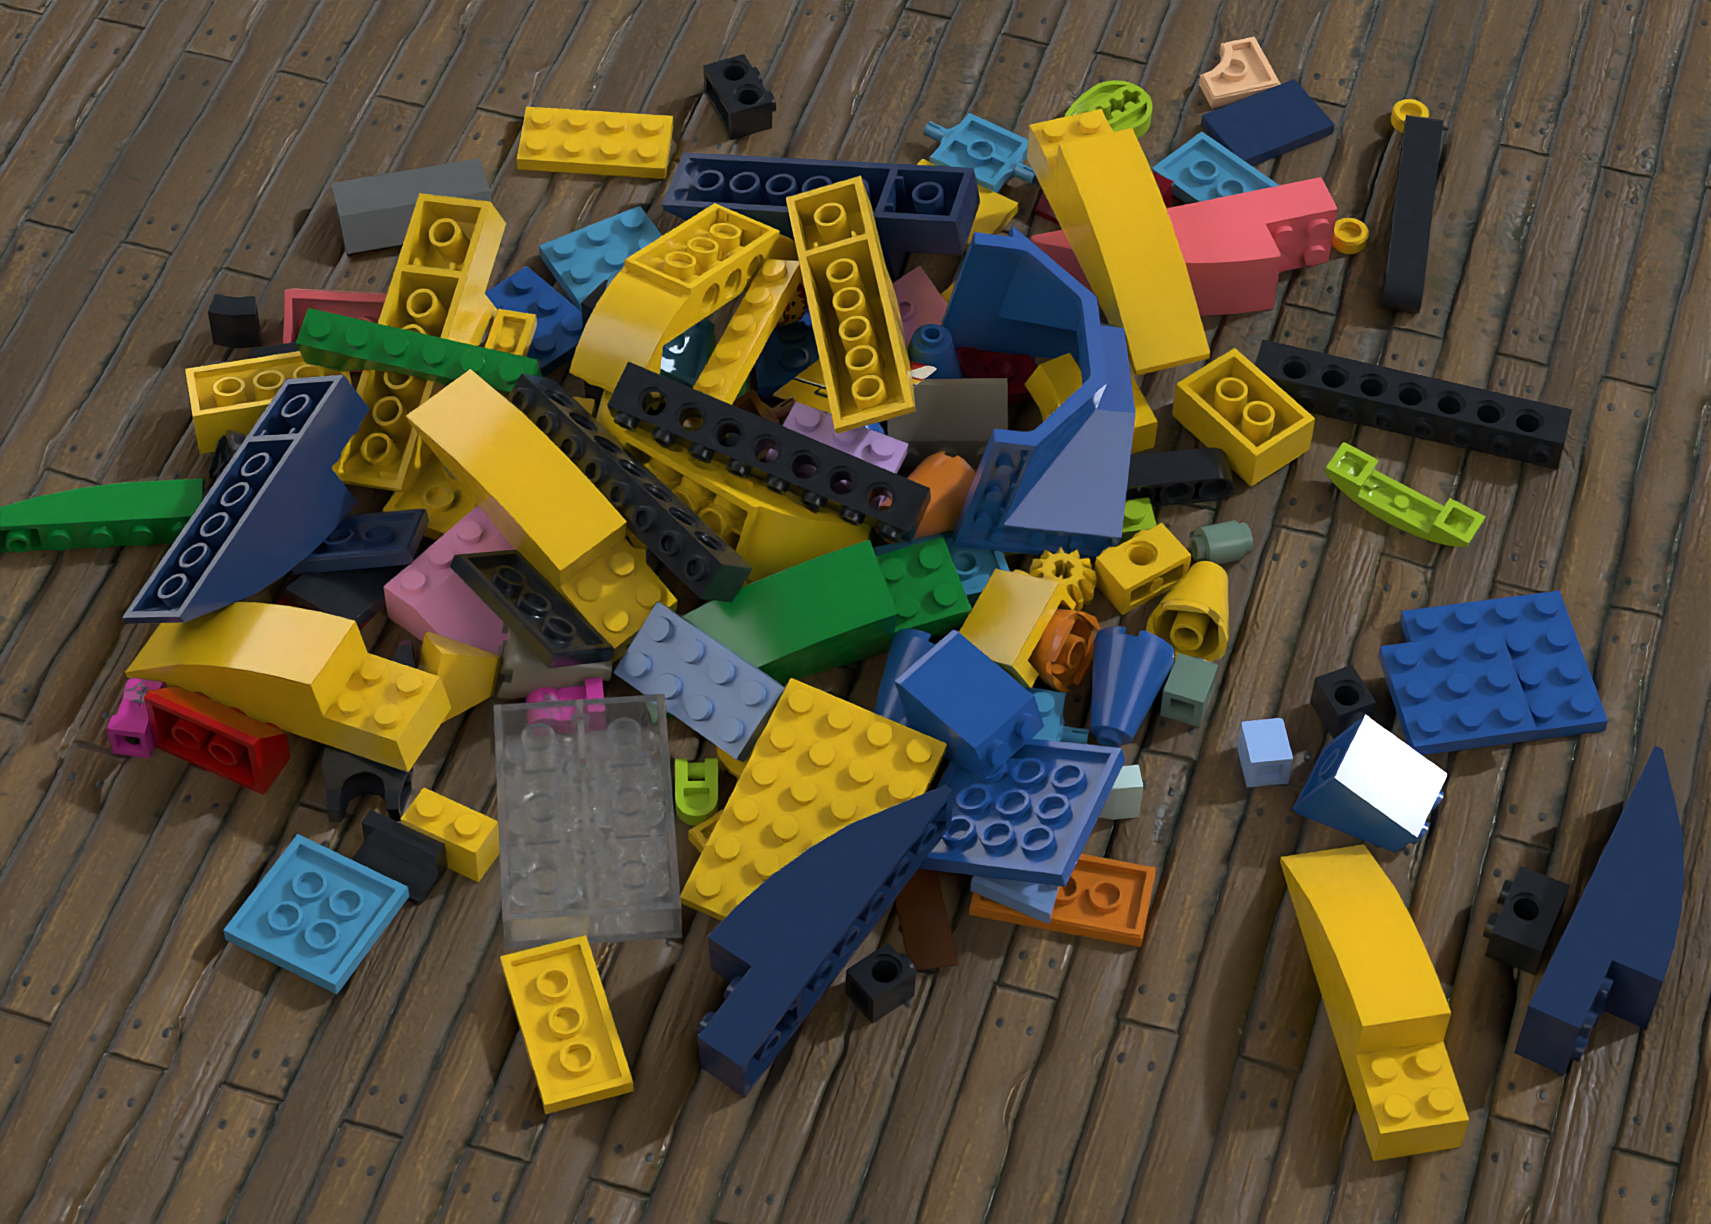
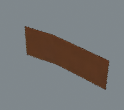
(925, 922)

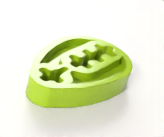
(1111, 97)

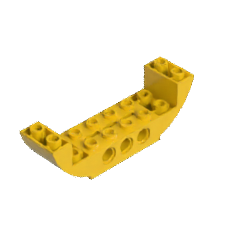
(672, 289)
(750, 518)

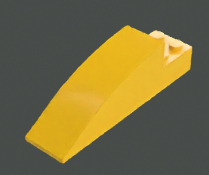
(1120, 236)
(435, 293)
(851, 305)
(542, 506)
(301, 675)
(1379, 1001)

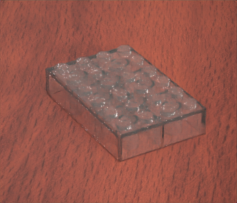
(586, 821)

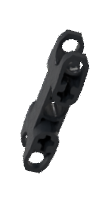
(353, 775)

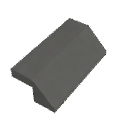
(379, 208)

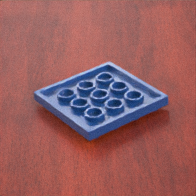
(1541, 650)
(1028, 814)

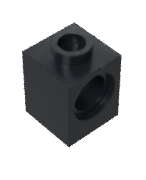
(1341, 699)
(879, 998)

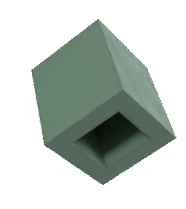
(1188, 690)

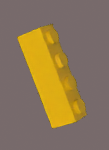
(239, 391)

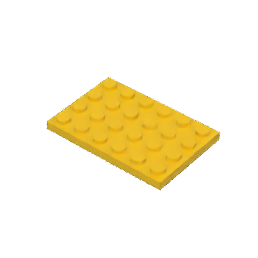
(806, 779)

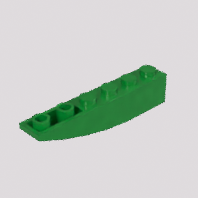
(101, 516)

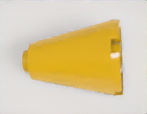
(1195, 613)

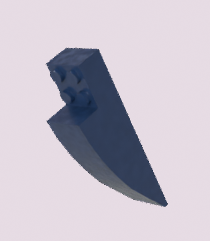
(911, 204)
(264, 508)
(803, 929)
(1619, 932)

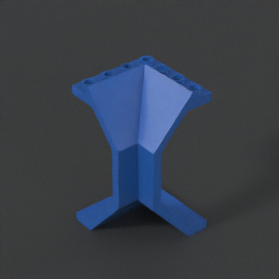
(1072, 471)

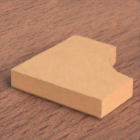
(1239, 74)

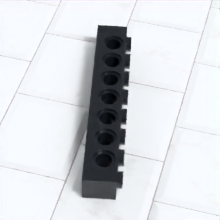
(642, 387)
(1418, 405)
(634, 491)

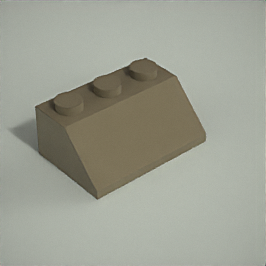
(952, 418)

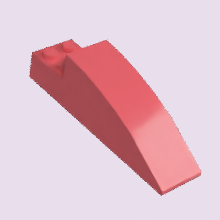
(1238, 243)

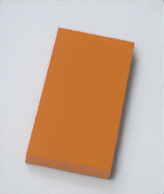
(1099, 902)

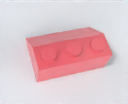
(353, 304)

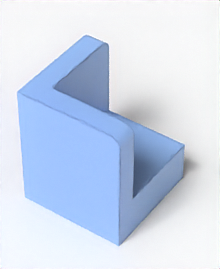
(1264, 752)

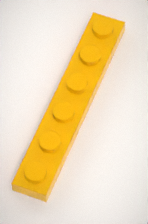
(747, 332)

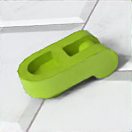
(696, 799)

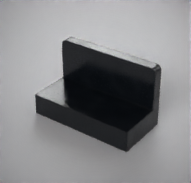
(402, 855)

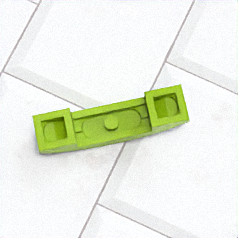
(1398, 504)

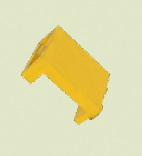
(1012, 619)

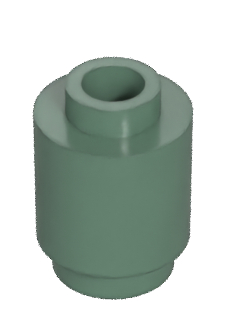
(1221, 542)

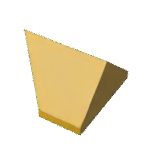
(465, 670)

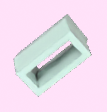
(1125, 795)

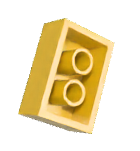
(1243, 414)

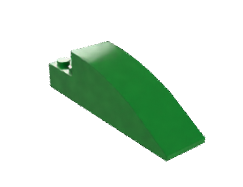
(838, 608)

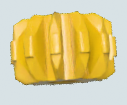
(1070, 570)

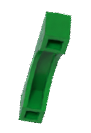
(362, 345)

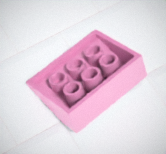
(437, 600)

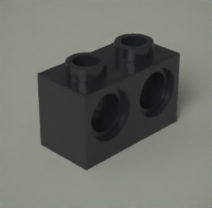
(738, 96)

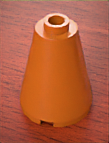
(949, 486)
(1065, 649)

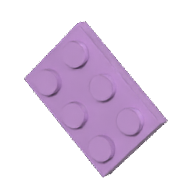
(859, 442)

